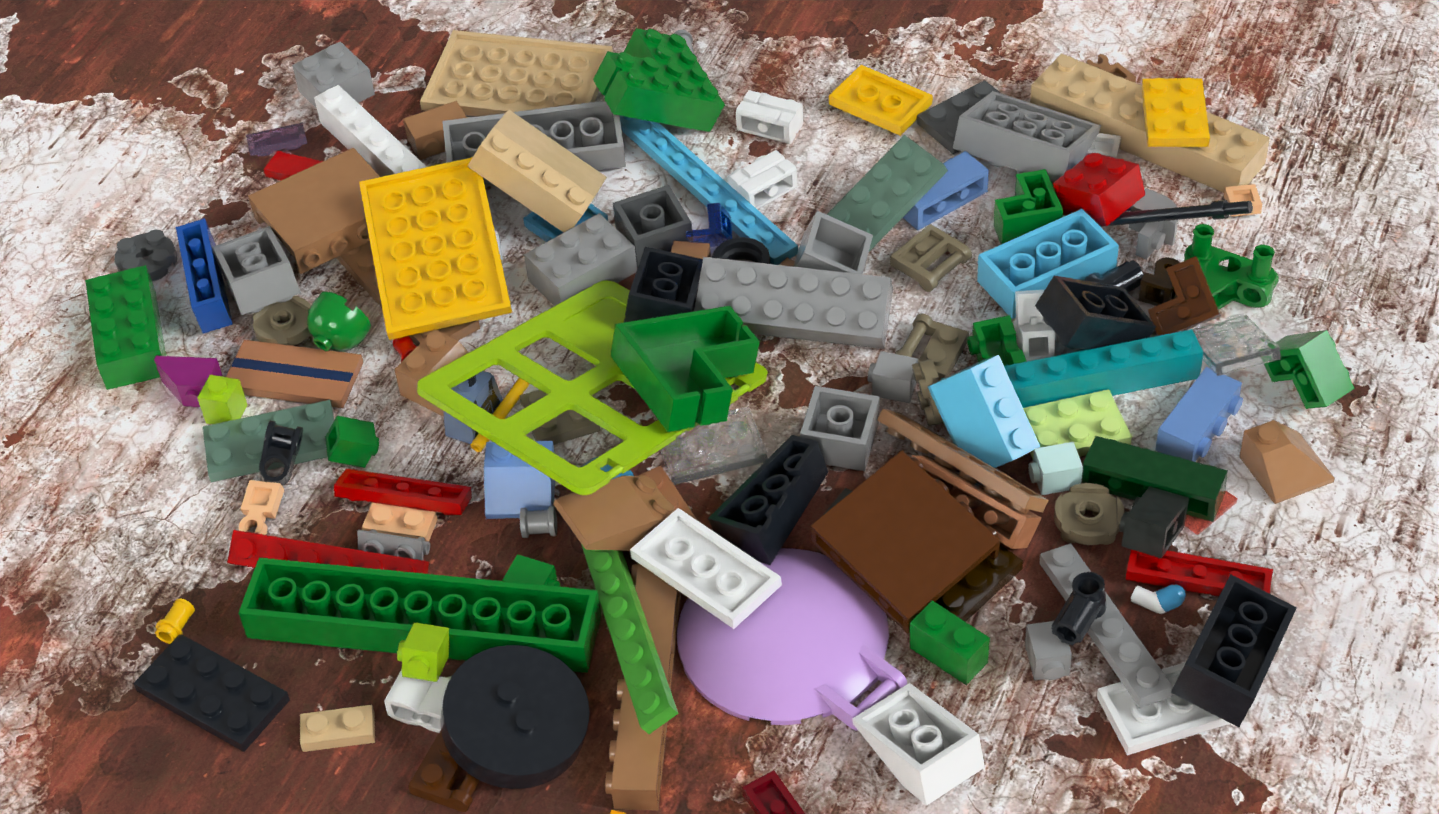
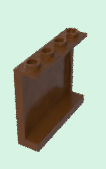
(903, 538)

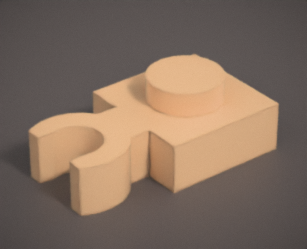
(259, 503)

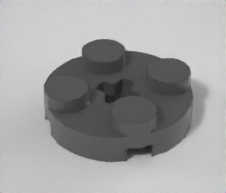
(151, 244)

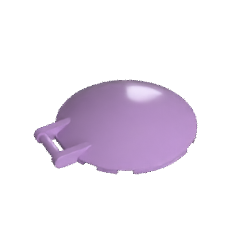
(797, 653)

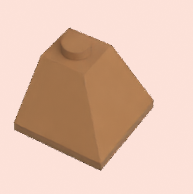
(1282, 461)

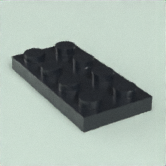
(212, 692)

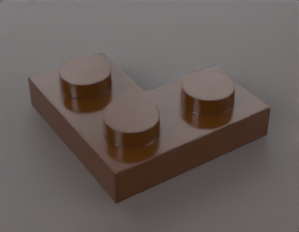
(1193, 301)

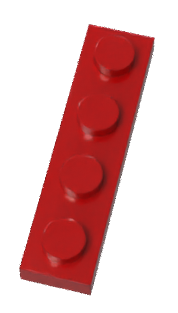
(403, 491)
(1194, 572)

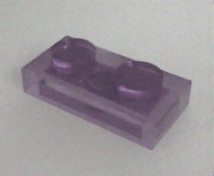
(271, 140)

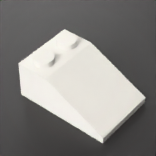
(921, 743)

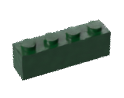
(1132, 469)

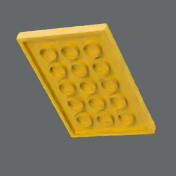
(434, 248)

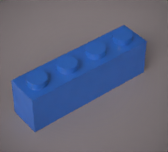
(203, 276)

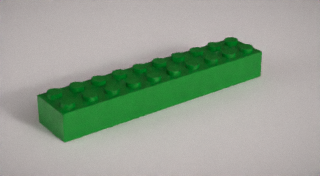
(379, 607)

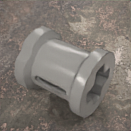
(538, 522)

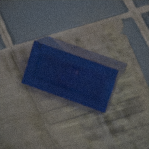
(719, 227)

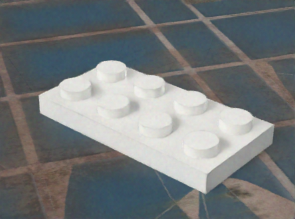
(706, 568)

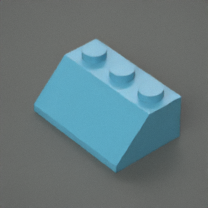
(984, 413)

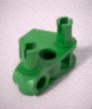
(1243, 280)

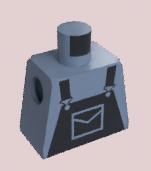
(481, 391)

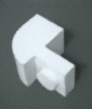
(1032, 332)

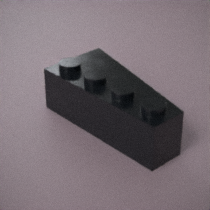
(772, 499)

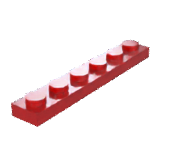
(249, 547)

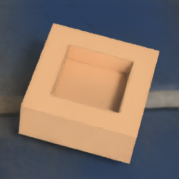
(1244, 193)

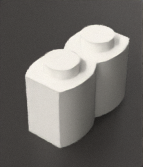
(417, 701)

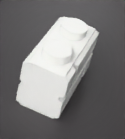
(769, 116)
(764, 179)

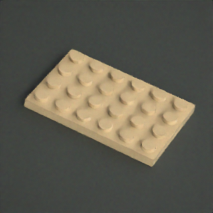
(512, 73)

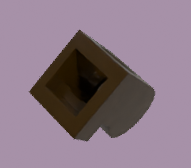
(1158, 287)

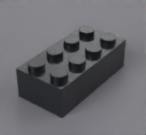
(1234, 651)

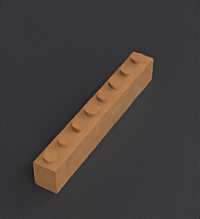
(635, 753)

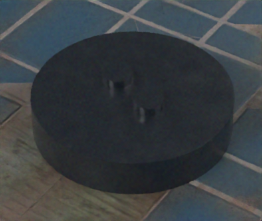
(514, 716)

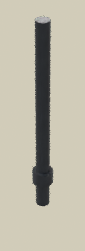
(1217, 210)

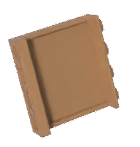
(318, 209)

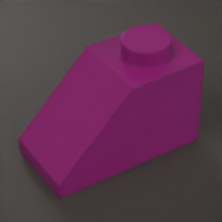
(186, 376)

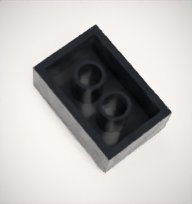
(663, 285)
(1092, 313)

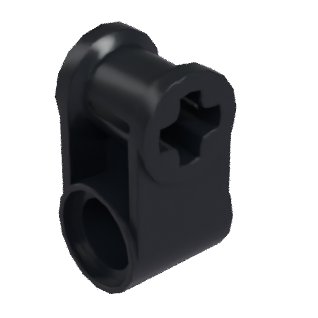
(282, 447)

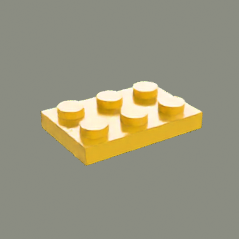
(880, 99)
(1175, 112)

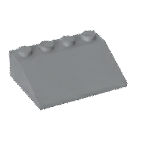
(1023, 135)

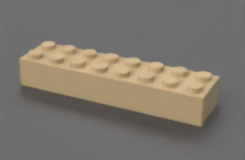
(1117, 105)

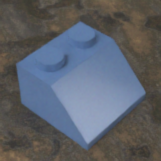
(514, 484)

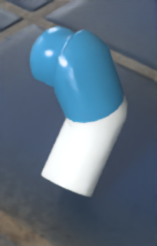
(1161, 600)

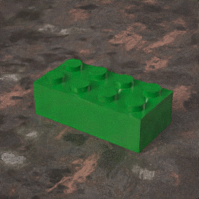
(125, 326)

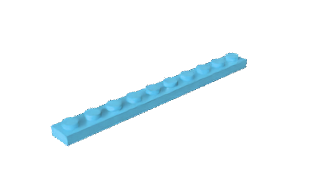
(708, 186)

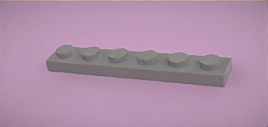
(1111, 633)

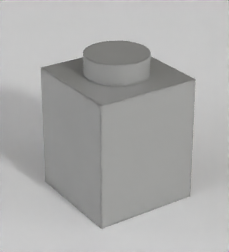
(893, 377)
(1046, 653)

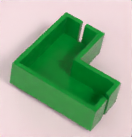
(659, 82)
(683, 363)

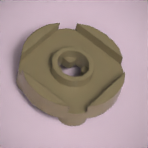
(290, 333)
(926, 375)
(1086, 530)

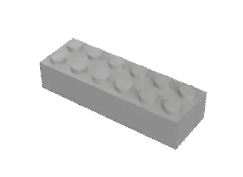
(582, 128)
(799, 301)

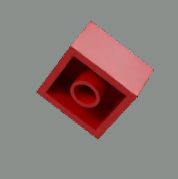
(1100, 187)

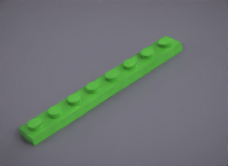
(631, 639)

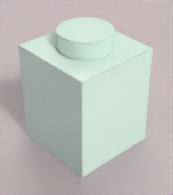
(1056, 468)

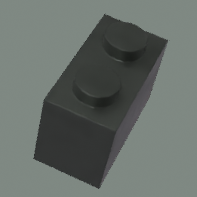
(1154, 522)

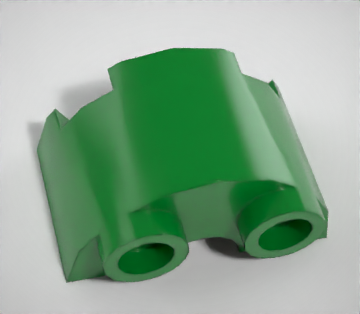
(995, 338)

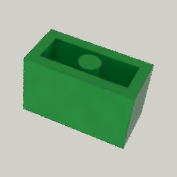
(949, 642)

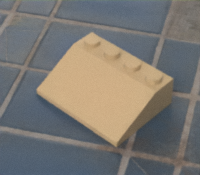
(537, 171)

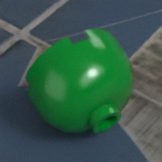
(335, 324)

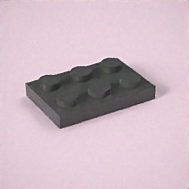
(943, 118)

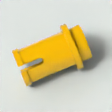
(174, 621)

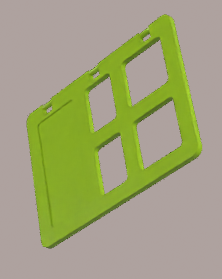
(586, 328)

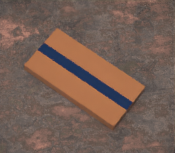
(295, 372)

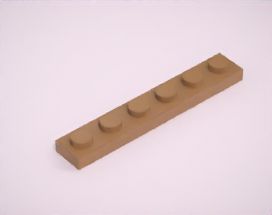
(970, 467)

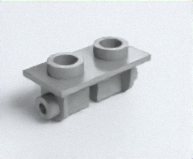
(392, 544)

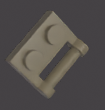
(926, 249)
(943, 347)

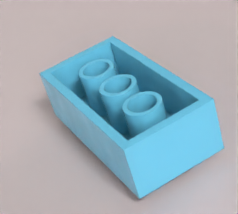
(1062, 248)

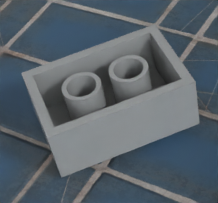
(580, 259)
(256, 270)

